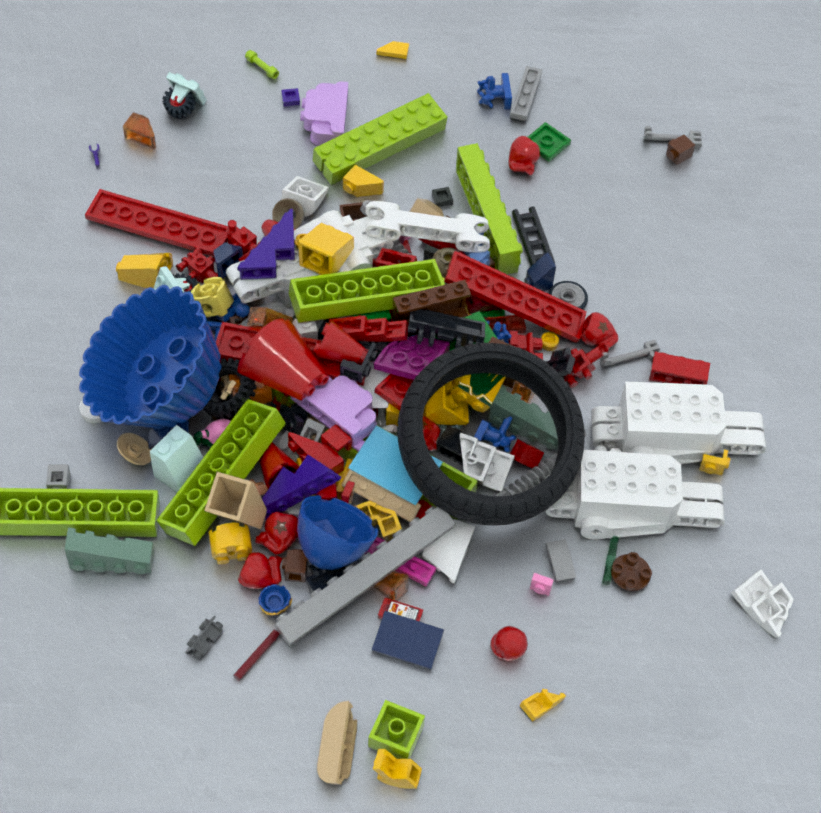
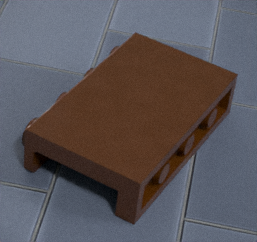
(444, 299)

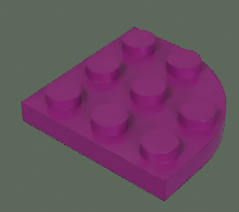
(408, 357)

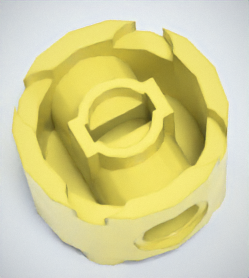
(213, 296)

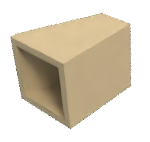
(236, 500)

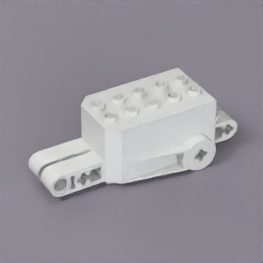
(360, 258)
(676, 422)
(636, 496)

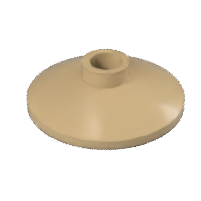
(134, 448)

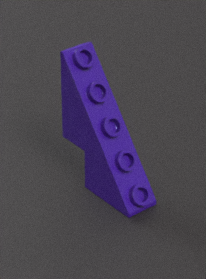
(273, 247)
(294, 488)

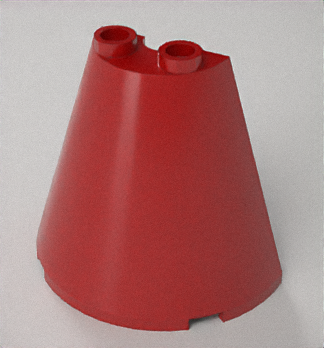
(282, 360)

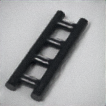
(537, 228)

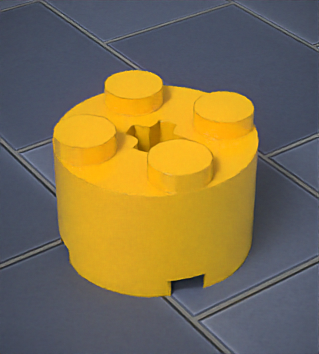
(230, 542)

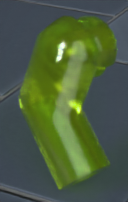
(281, 398)

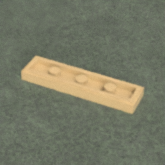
(382, 496)

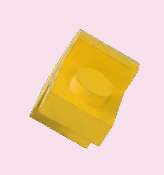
(396, 772)

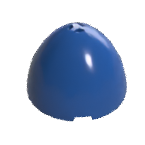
(333, 532)

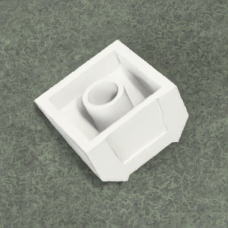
(305, 192)

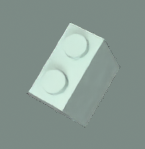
(175, 458)

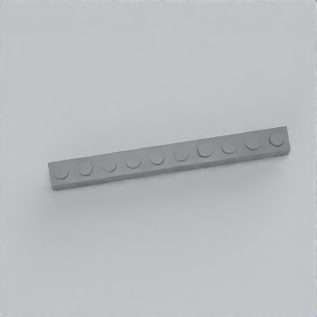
(364, 575)

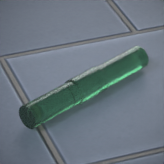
(611, 556)

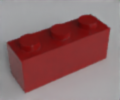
(678, 370)

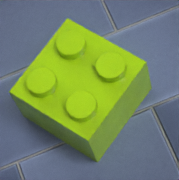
(396, 730)

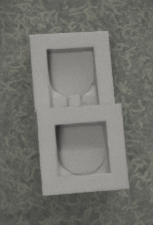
(561, 560)

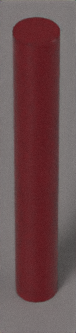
(256, 655)

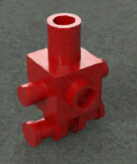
(241, 237)
(198, 266)
(583, 365)

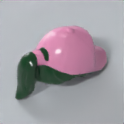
(211, 433)

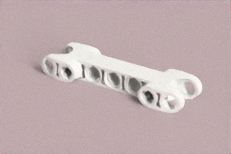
(395, 223)

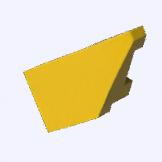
(541, 703)

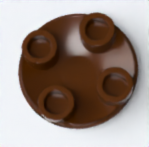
(631, 572)

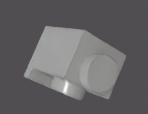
(311, 428)
(58, 476)

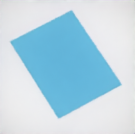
(382, 464)

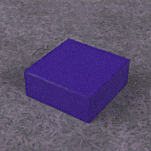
(290, 97)

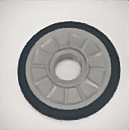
(571, 288)

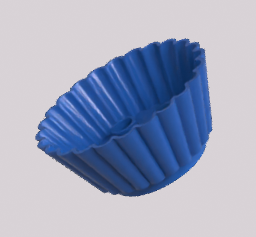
(151, 361)

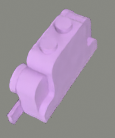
(325, 111)
(342, 404)

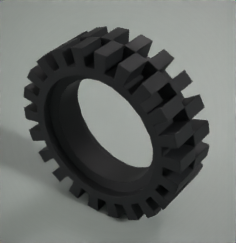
(246, 388)

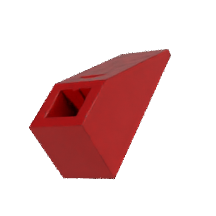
(319, 451)

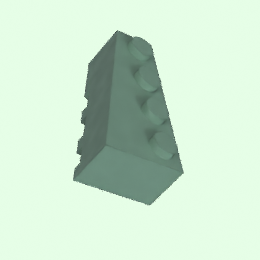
(527, 418)
(108, 553)

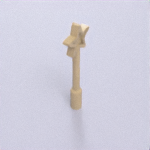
(228, 386)

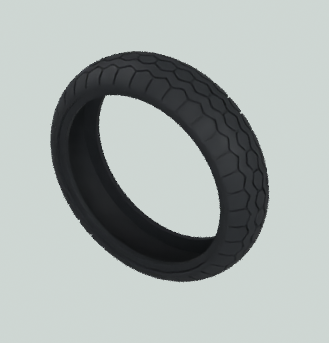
(525, 369)

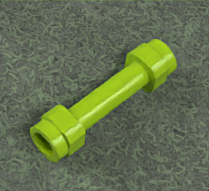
(252, 57)

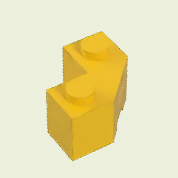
(381, 516)

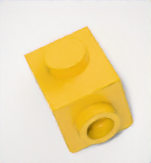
(714, 464)

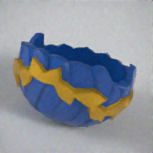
(274, 599)

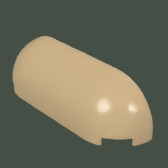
(337, 744)

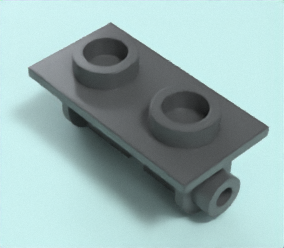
(198, 643)

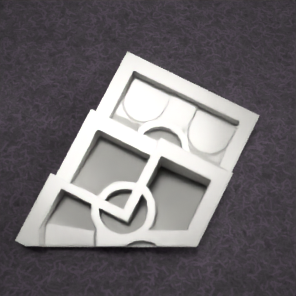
(485, 462)
(450, 549)
(764, 602)

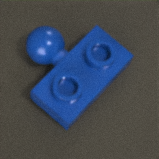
(237, 307)

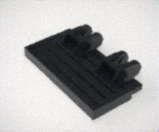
(446, 327)

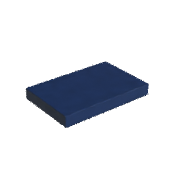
(408, 640)

